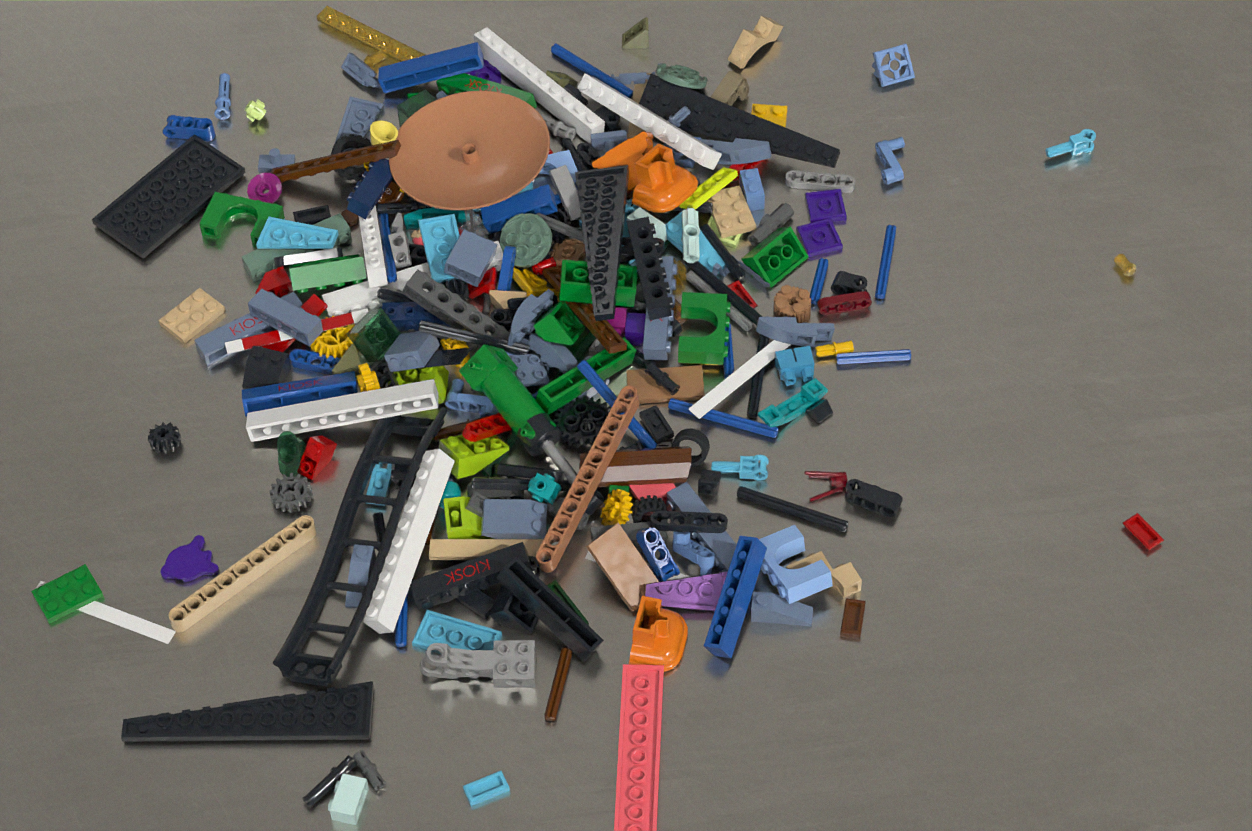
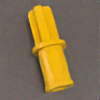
(834, 348)

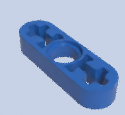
(507, 268)
(309, 356)

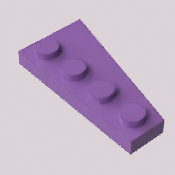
(689, 593)

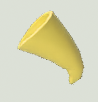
(382, 132)

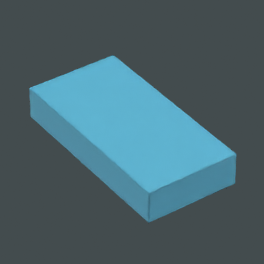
(486, 788)

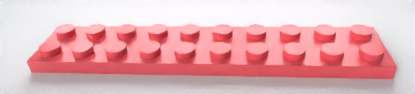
(639, 748)

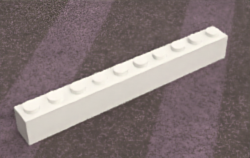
(535, 81)
(649, 121)
(362, 297)
(342, 410)
(408, 541)

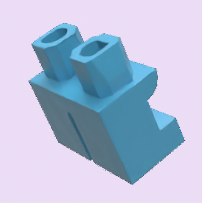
(795, 364)

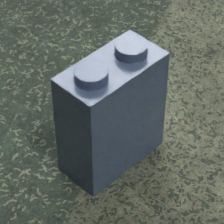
(470, 258)
(411, 351)

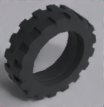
(346, 142)

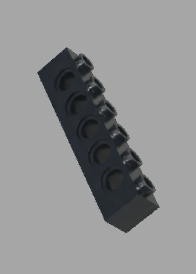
(649, 268)

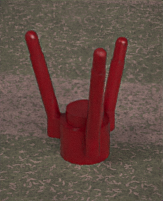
(836, 479)

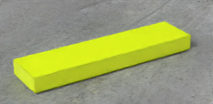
(710, 187)

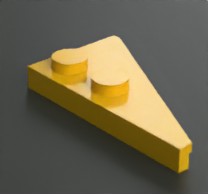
(531, 283)

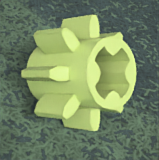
(255, 110)

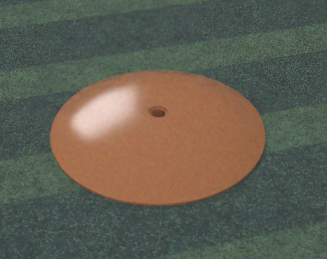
(470, 150)

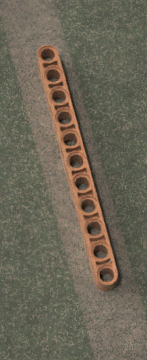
(584, 485)

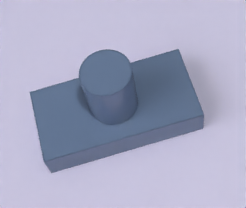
(608, 140)
(273, 160)

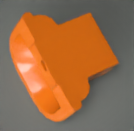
(627, 154)
(661, 182)
(657, 635)

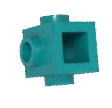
(544, 488)

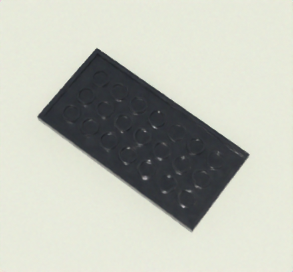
(168, 196)

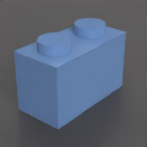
(752, 189)

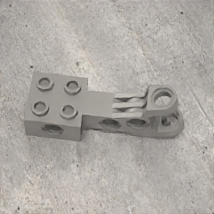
(509, 663)

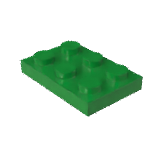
(67, 593)

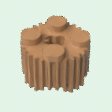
(792, 303)

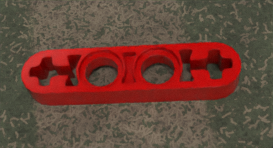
(475, 430)

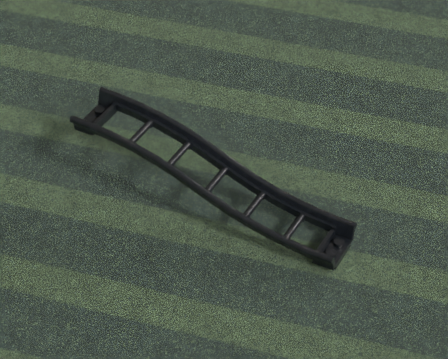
(323, 669)

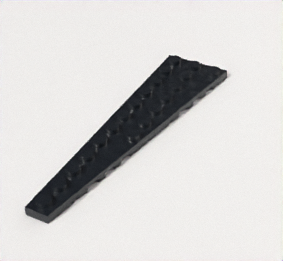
(724, 123)
(602, 209)
(308, 716)

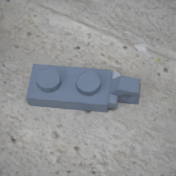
(360, 71)

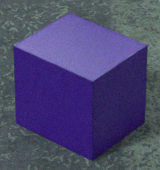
(635, 328)

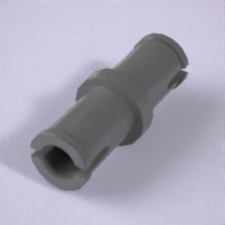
(369, 770)

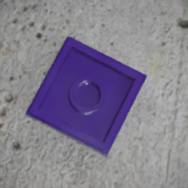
(825, 205)
(819, 237)

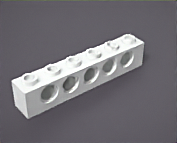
(373, 250)

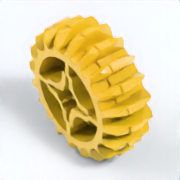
(329, 345)

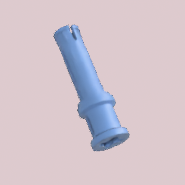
(223, 101)

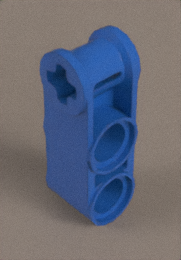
(188, 126)
(664, 566)

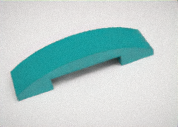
(411, 219)
(795, 405)

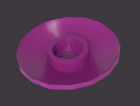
(264, 182)

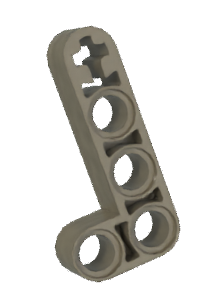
(731, 88)

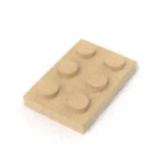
(731, 212)
(192, 315)

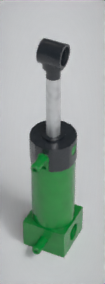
(493, 374)

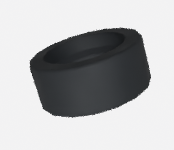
(698, 437)

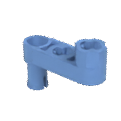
(893, 170)
(468, 403)
(693, 551)

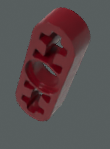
(834, 304)

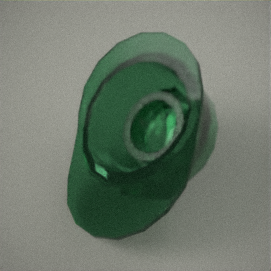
(290, 452)

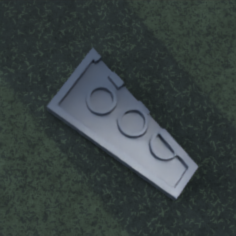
(358, 118)

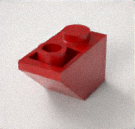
(276, 282)
(316, 456)

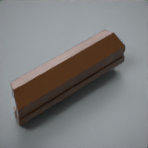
(646, 466)

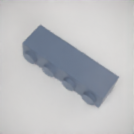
(285, 317)

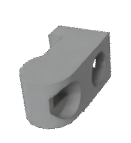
(400, 249)

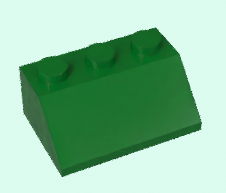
(776, 256)
(559, 325)

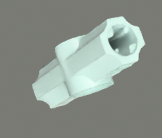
(690, 243)

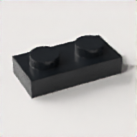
(656, 424)

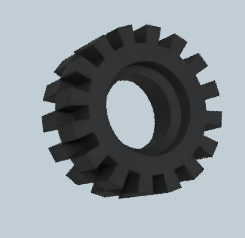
(645, 506)

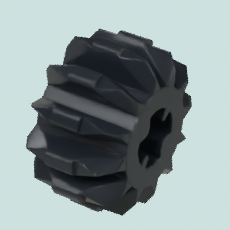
(457, 286)
(164, 438)

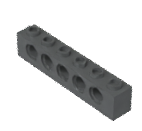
(445, 311)

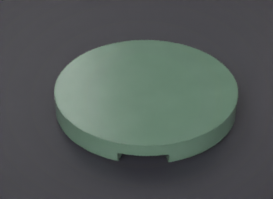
(681, 76)
(530, 237)

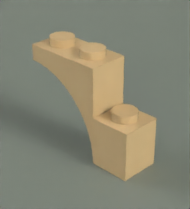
(750, 41)
(844, 576)

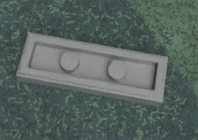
(567, 191)

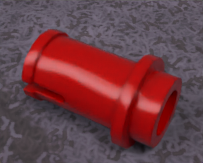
(538, 268)

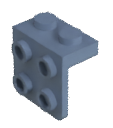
(530, 369)

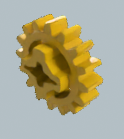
(367, 379)
(616, 508)

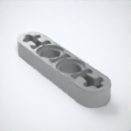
(820, 179)

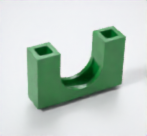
(225, 207)
(710, 348)

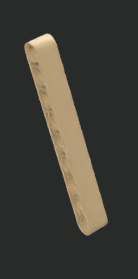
(239, 581)

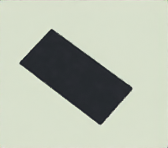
(448, 357)

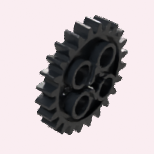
(581, 420)

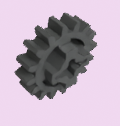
(291, 492)

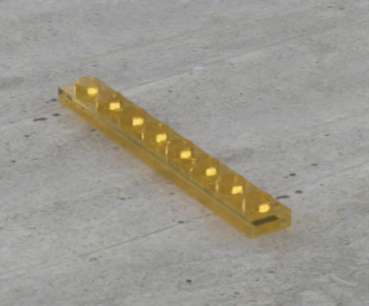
(367, 35)

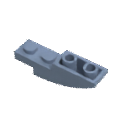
(740, 151)
(527, 314)
(790, 332)
(552, 353)

